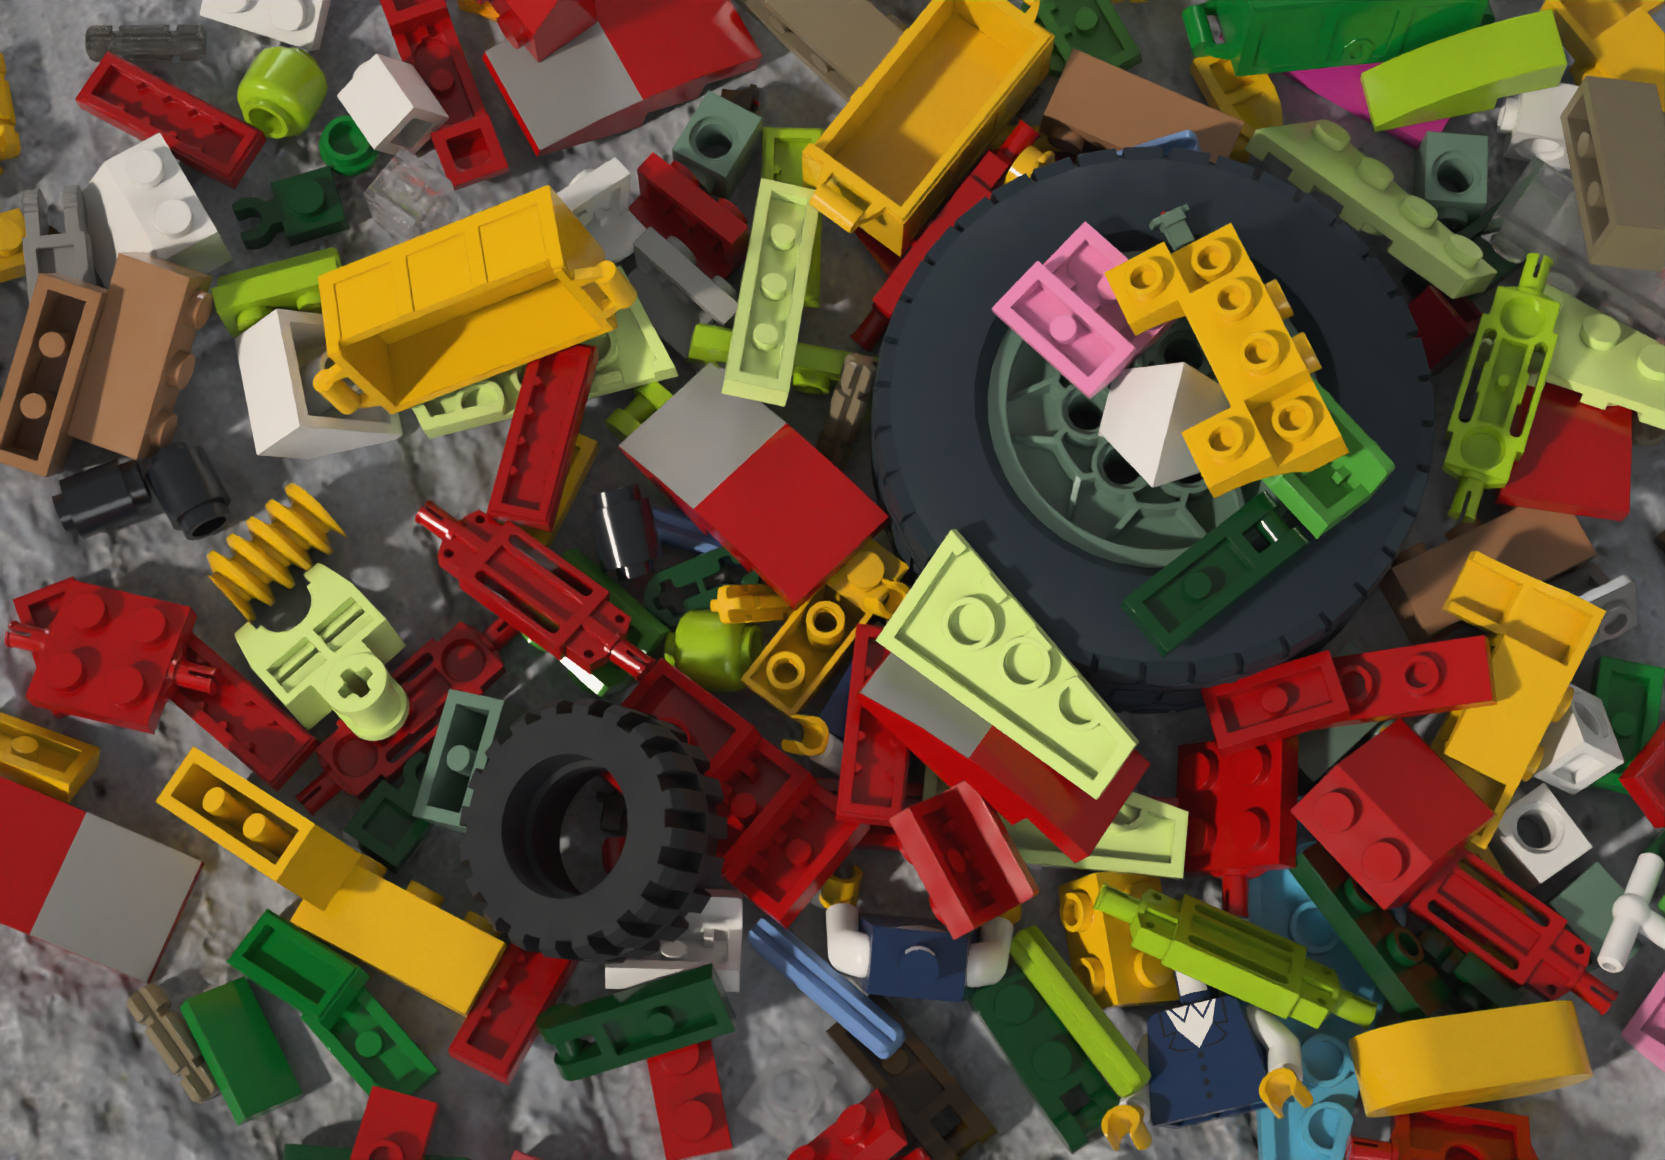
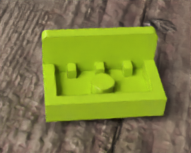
(286, 284)

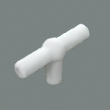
(1633, 915)

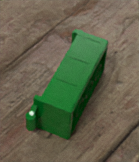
(1325, 33)

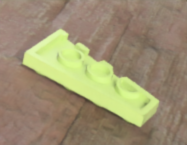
(1375, 203)
(627, 359)
(1600, 360)
(997, 660)
(1141, 840)

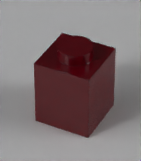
(1444, 326)

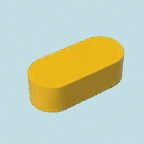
(1469, 1058)

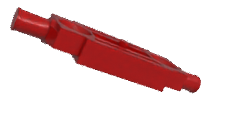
(980, 183)
(583, 627)
(461, 662)
(1544, 957)

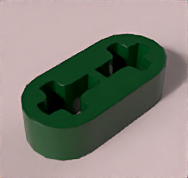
(684, 573)

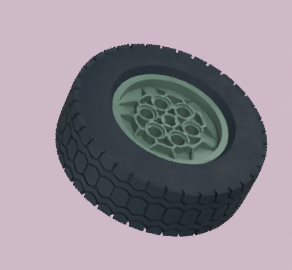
(983, 441)

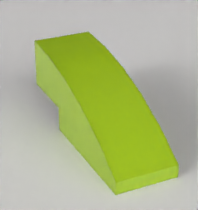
(1465, 72)

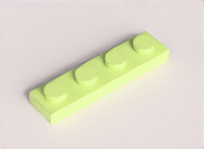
(771, 294)

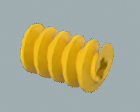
(272, 550)

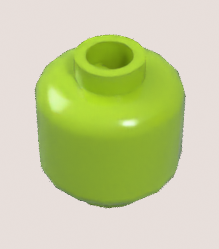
(282, 91)
(713, 652)

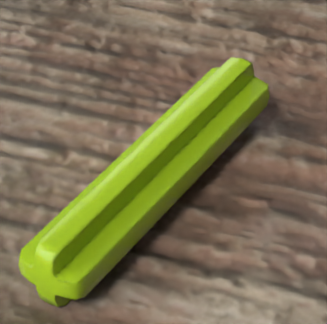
(1079, 1012)

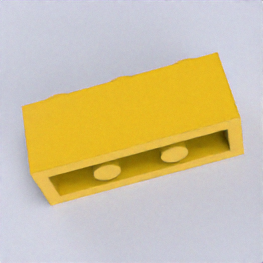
(258, 828)
(407, 936)

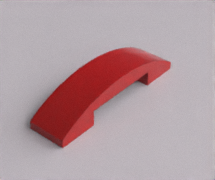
(430, 43)

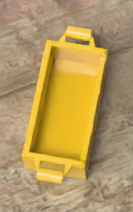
(926, 117)
(465, 304)

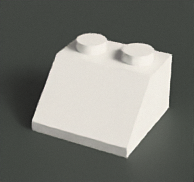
(149, 207)
(284, 409)

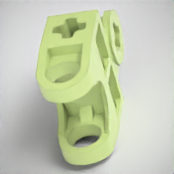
(332, 660)

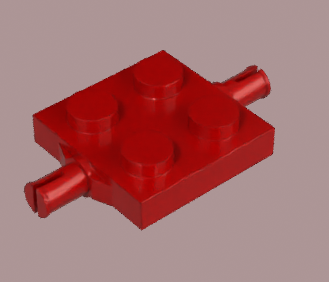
(112, 657)
(1238, 814)
(1449, 1135)

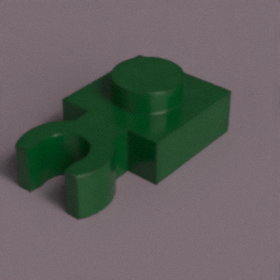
(303, 207)
(385, 820)
(1468, 977)

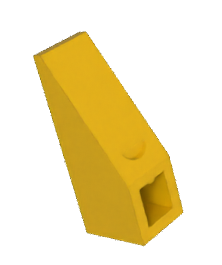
(822, 631)

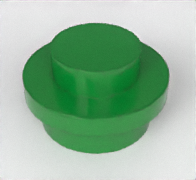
(346, 147)

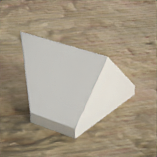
(1149, 412)

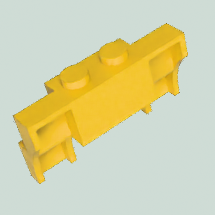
(1612, 39)
(1275, 409)
(1535, 650)

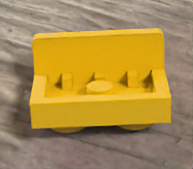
(1102, 945)

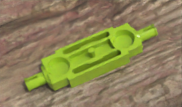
(1483, 449)
(1235, 956)

